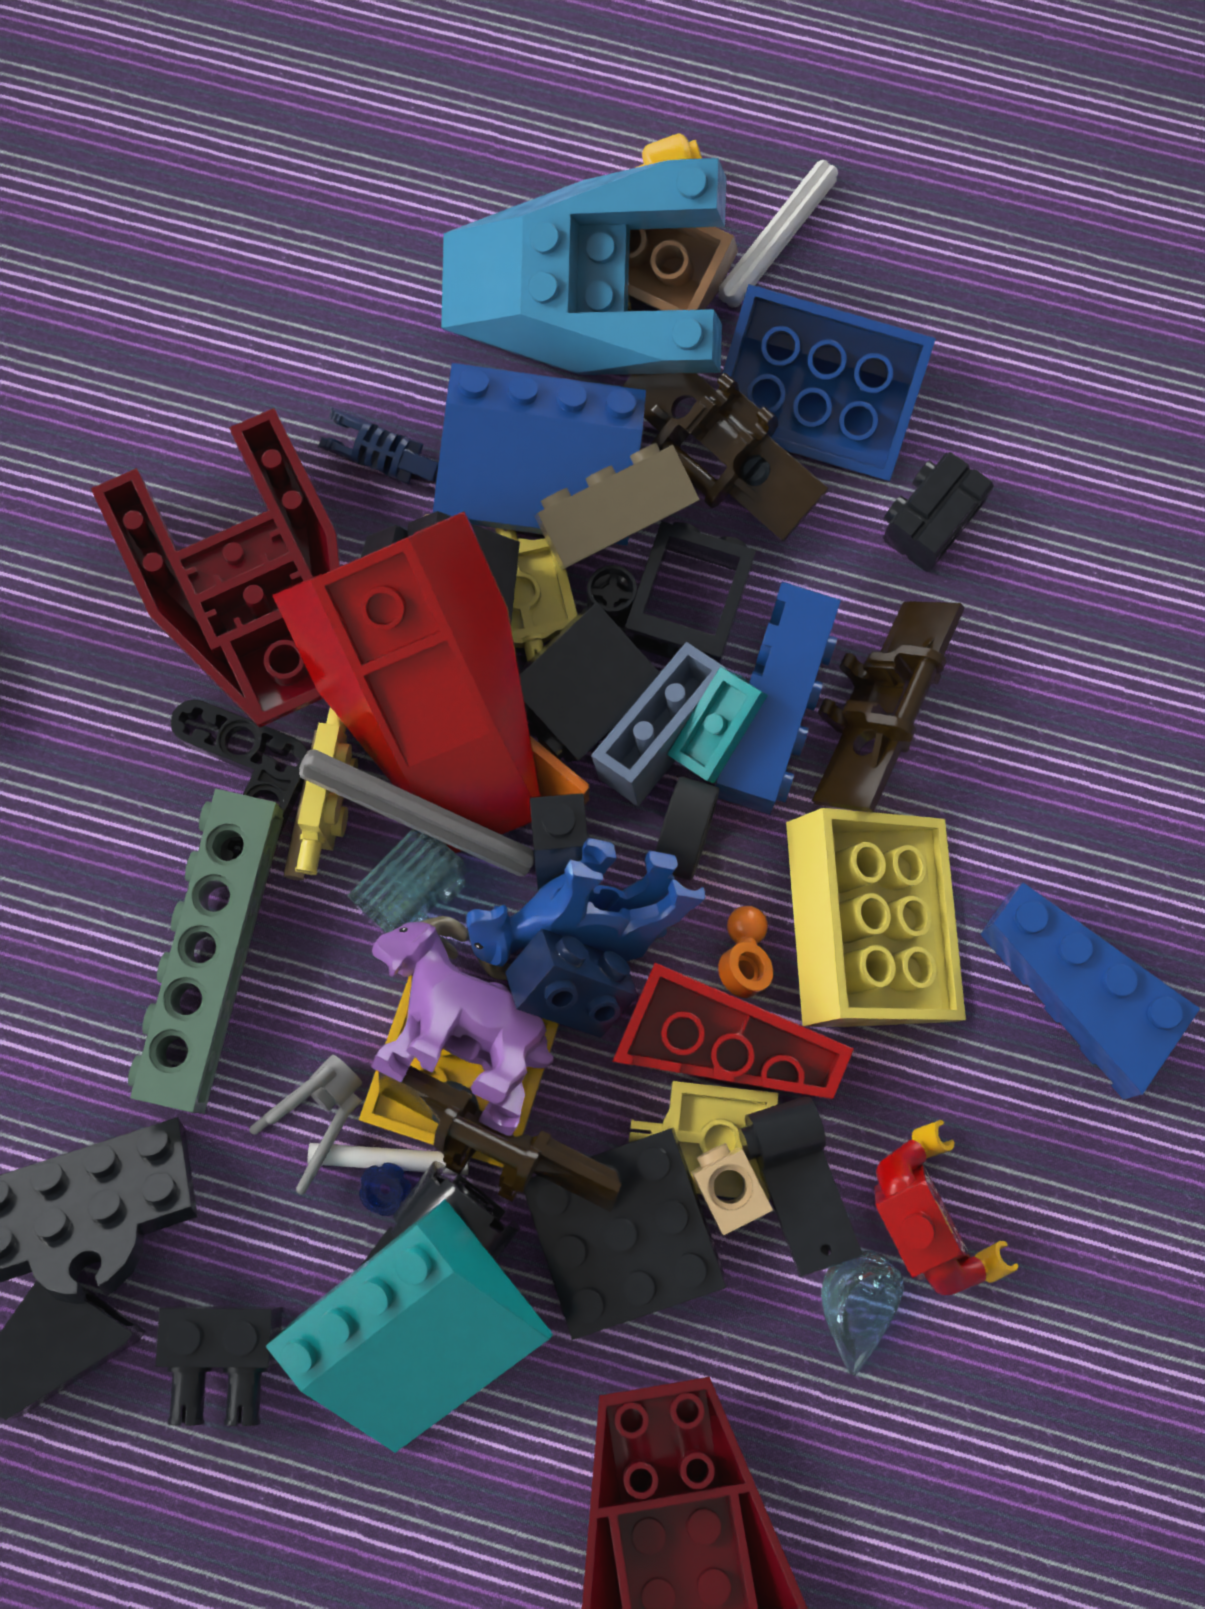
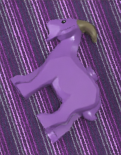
(462, 1017)

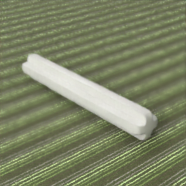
(778, 233)

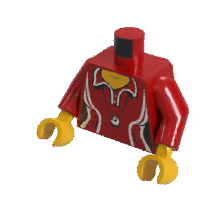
(922, 1223)

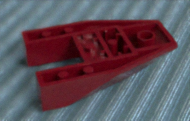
(220, 590)

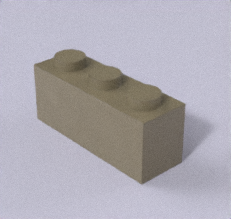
(615, 504)

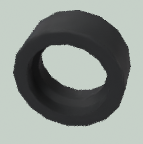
(688, 824)

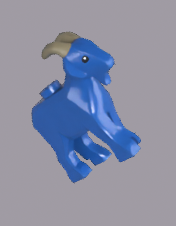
(592, 913)

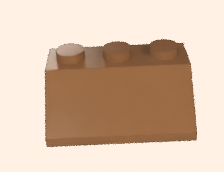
(679, 266)

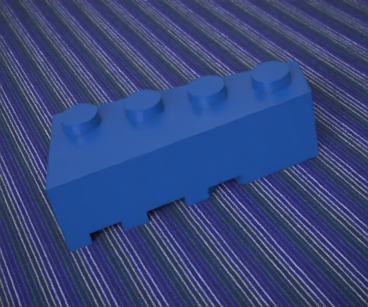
(786, 671)

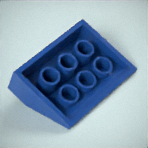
(829, 378)
(527, 437)

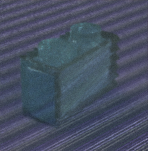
(409, 882)

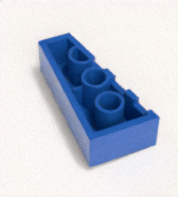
(1100, 996)

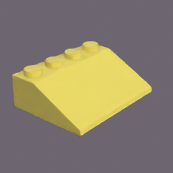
(874, 919)

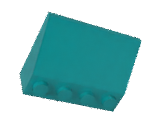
(411, 1332)

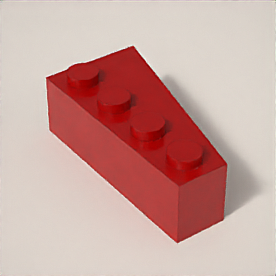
(720, 1037)

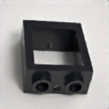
(667, 637)

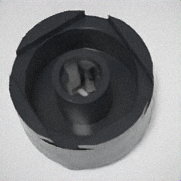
(471, 1204)

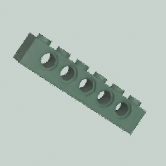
(218, 979)

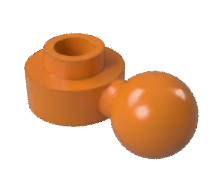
(746, 966)

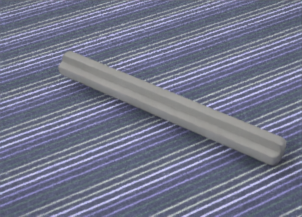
(415, 812)

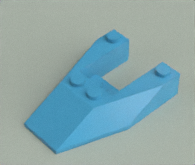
(557, 274)

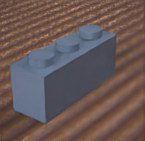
(637, 748)

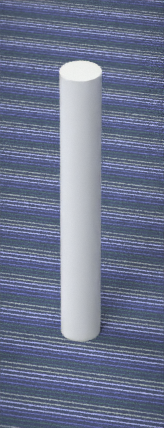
(367, 1156)

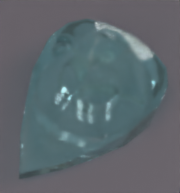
(860, 1305)

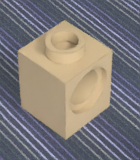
(747, 1206)

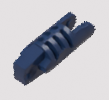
(380, 449)

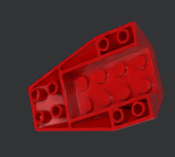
(424, 671)

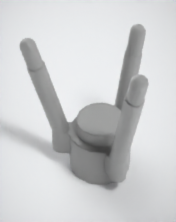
(329, 1086)

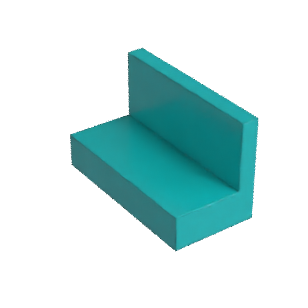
(717, 724)

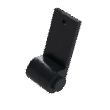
(791, 1158)

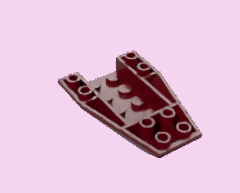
(678, 1509)

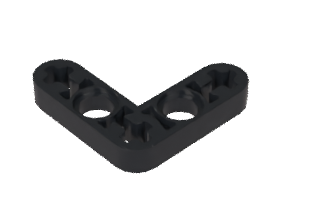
(265, 776)

